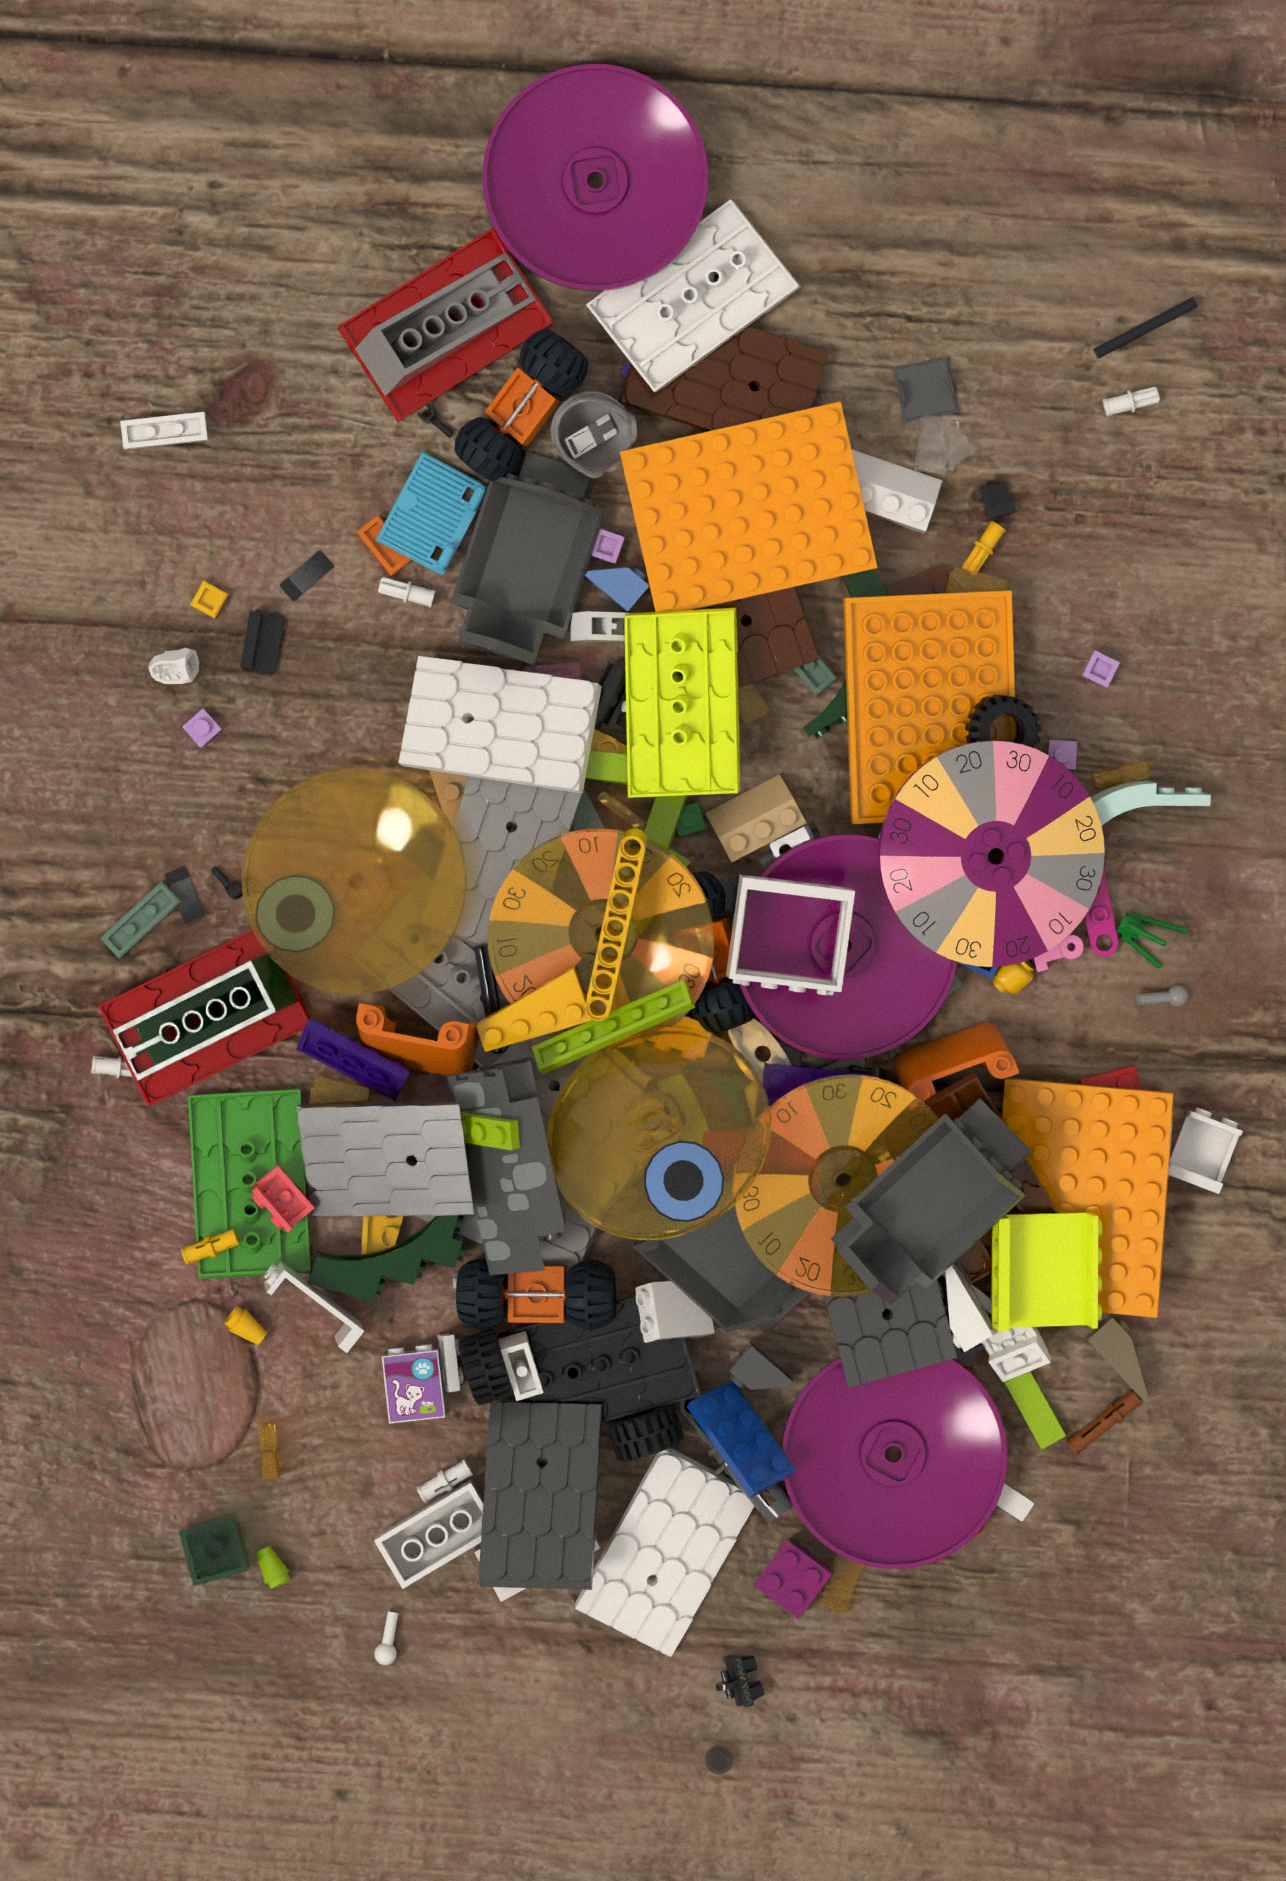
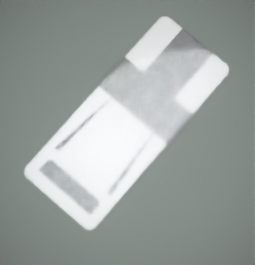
(590, 436)

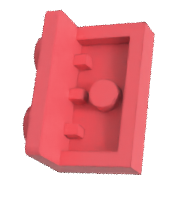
(281, 1198)

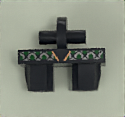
(736, 1682)

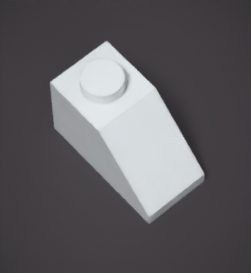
(520, 1365)

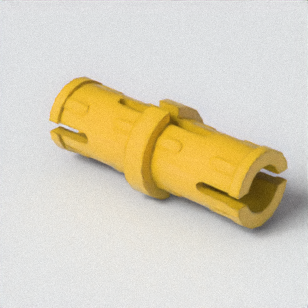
(210, 1246)

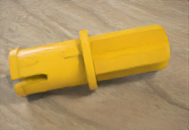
(983, 547)

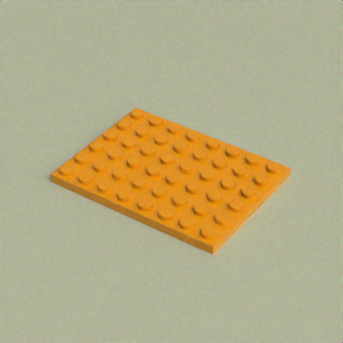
(749, 509)
(914, 680)
(1107, 1157)

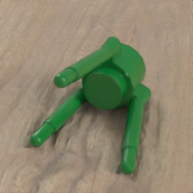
(1132, 927)

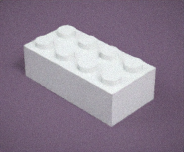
(433, 1534)

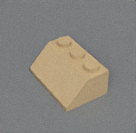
(755, 818)

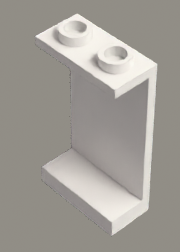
(352, 1327)

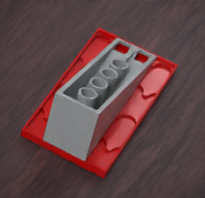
(445, 325)

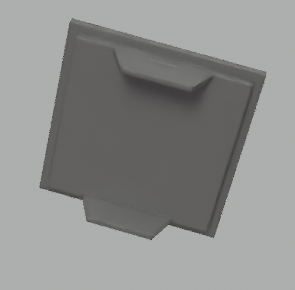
(926, 389)

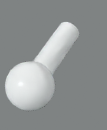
(385, 1652)

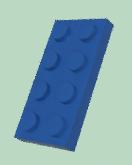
(741, 1438)

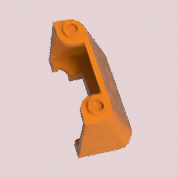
(951, 1054)
(447, 1056)

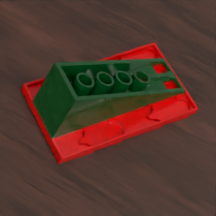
(204, 1017)

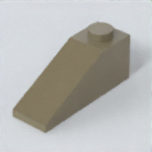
(1118, 1350)

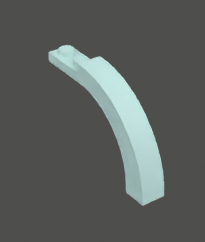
(1141, 794)

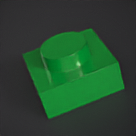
(690, 820)

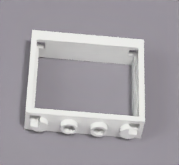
(795, 982)

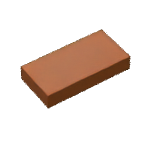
(390, 559)

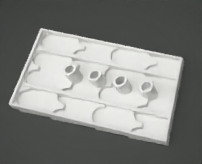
(682, 312)
(500, 724)
(666, 1551)

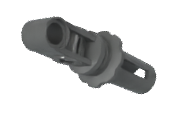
(768, 1511)

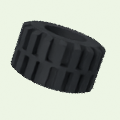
(1000, 704)
(485, 1367)
(645, 1433)

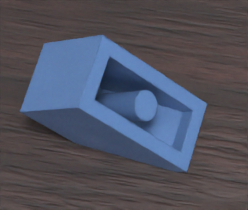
(620, 585)

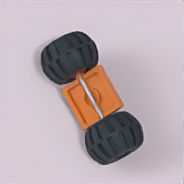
(521, 405)
(721, 1001)
(537, 1295)

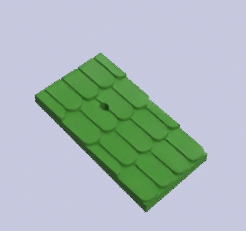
(232, 1147)

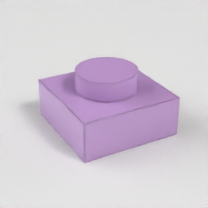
(607, 546)
(1100, 669)
(202, 728)
(1063, 752)

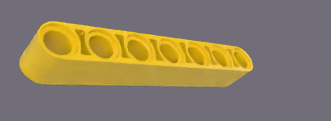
(616, 938)

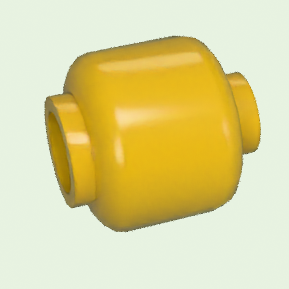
(1013, 977)

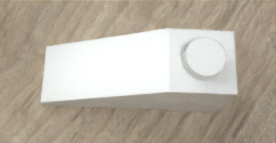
(598, 626)
(966, 1313)

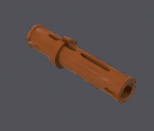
(1102, 1423)

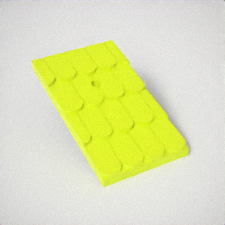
(681, 727)

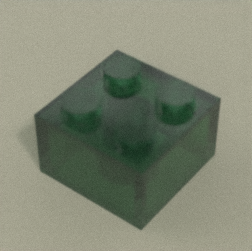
(214, 1549)

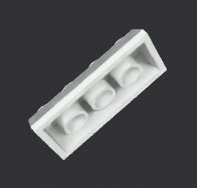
(896, 492)

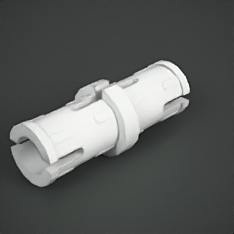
(444, 1481)

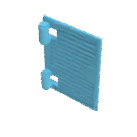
(431, 513)

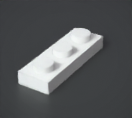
(164, 430)

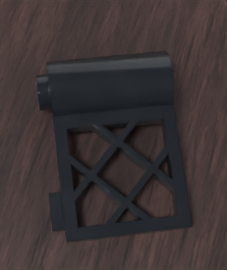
(611, 697)

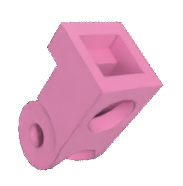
(1069, 948)

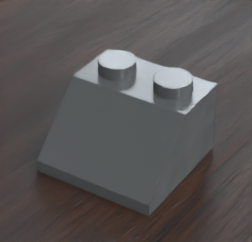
(757, 1370)

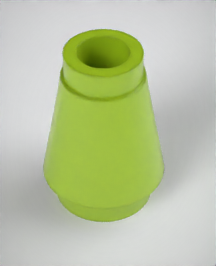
(272, 1568)

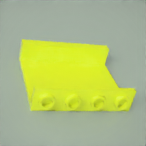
(1046, 1270)

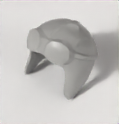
(583, 410)

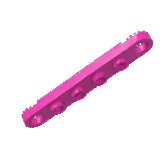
(1100, 920)

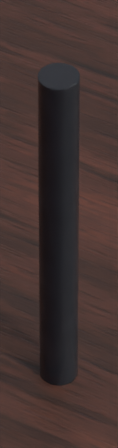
(1145, 328)

